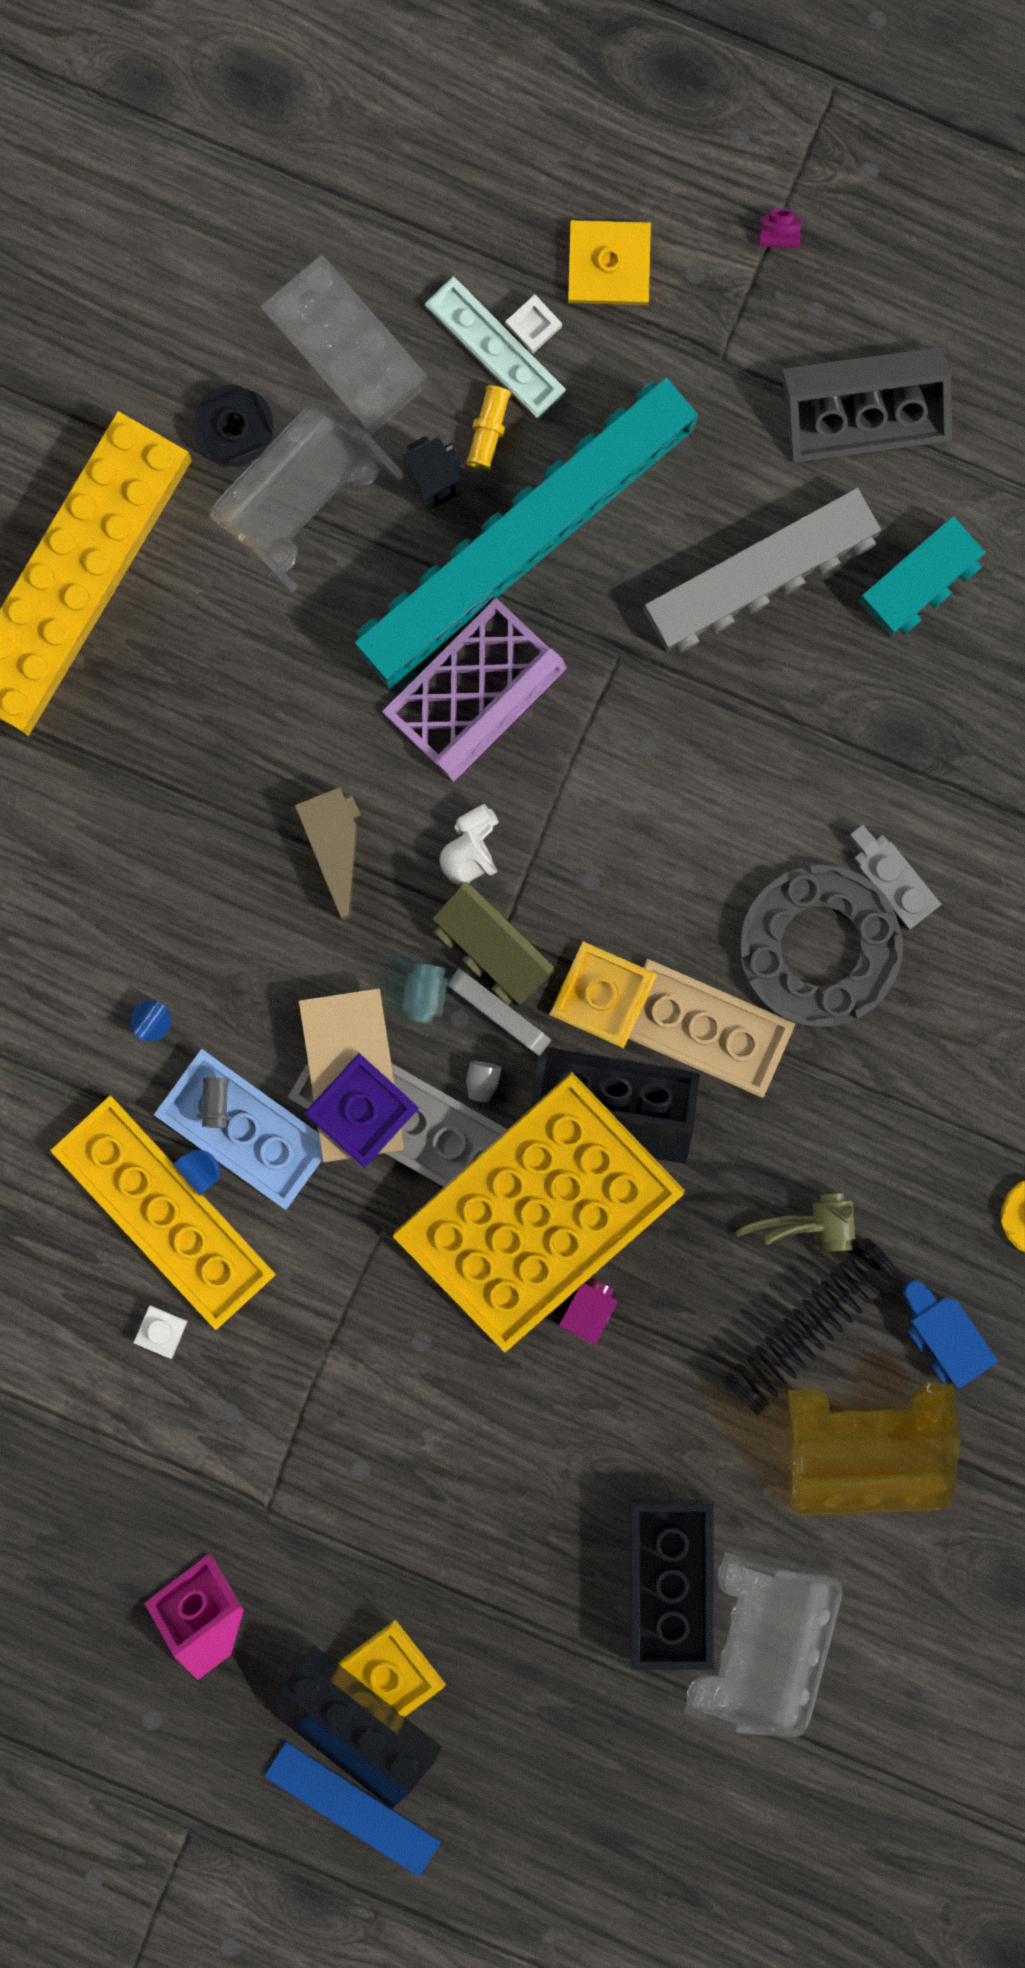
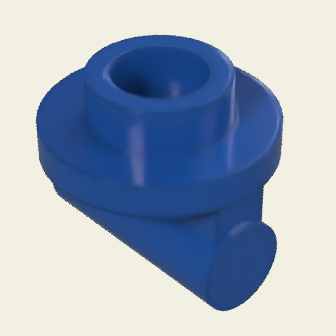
(150, 1021)
(199, 1170)

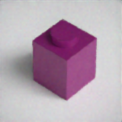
(589, 1310)

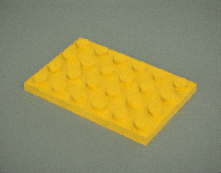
(538, 1212)

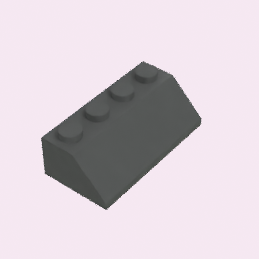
(868, 404)

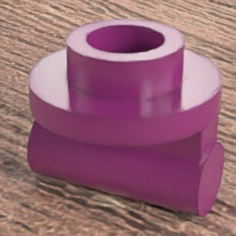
(780, 229)

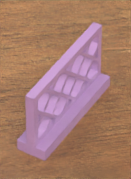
(499, 713)

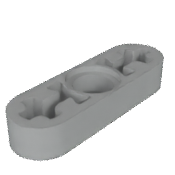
(499, 1012)

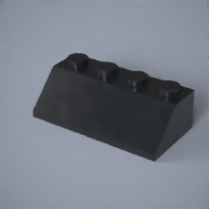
(646, 1099)
(354, 1727)

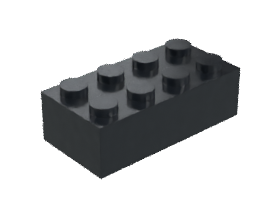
(672, 1584)

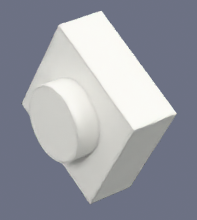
(533, 324)
(160, 1331)

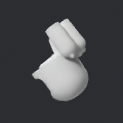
(468, 855)

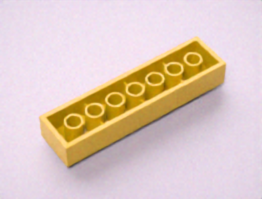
(82, 563)

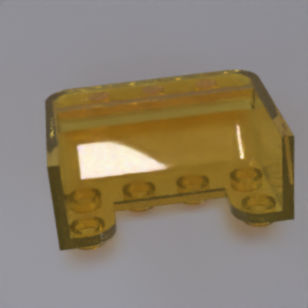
(872, 1457)

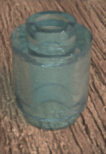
(425, 993)

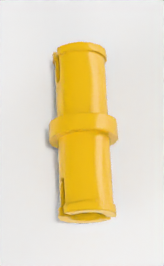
(488, 427)

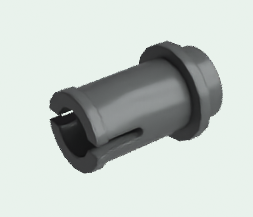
(214, 1102)

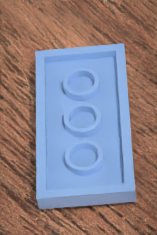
(259, 1142)

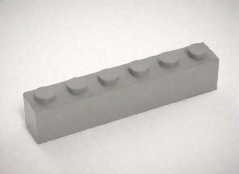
(762, 570)

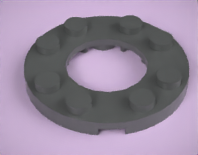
(878, 935)

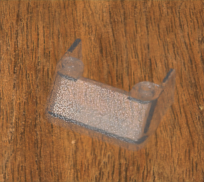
(293, 483)

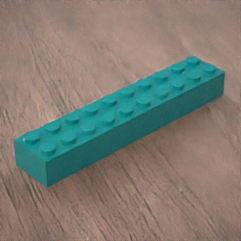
(526, 532)

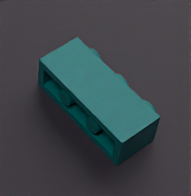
(923, 578)

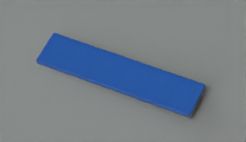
(352, 1809)

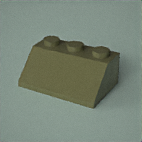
(491, 945)

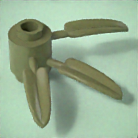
(831, 1224)

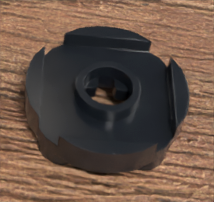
(243, 405)

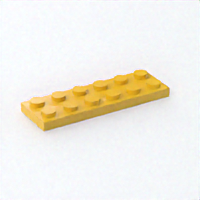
(163, 1212)

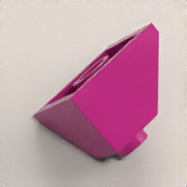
(198, 1617)

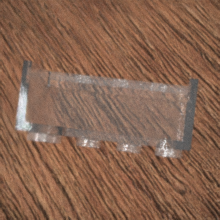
(771, 1650)

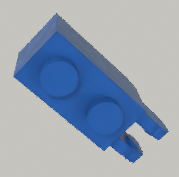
(947, 1334)

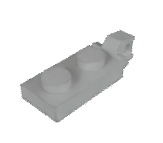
(894, 877)

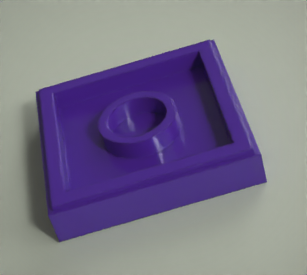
(361, 1110)

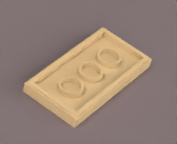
(711, 1030)
(334, 1034)

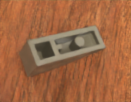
(333, 836)

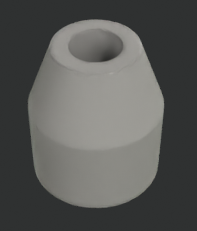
(482, 1080)

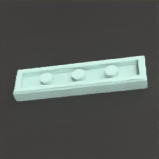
(495, 347)

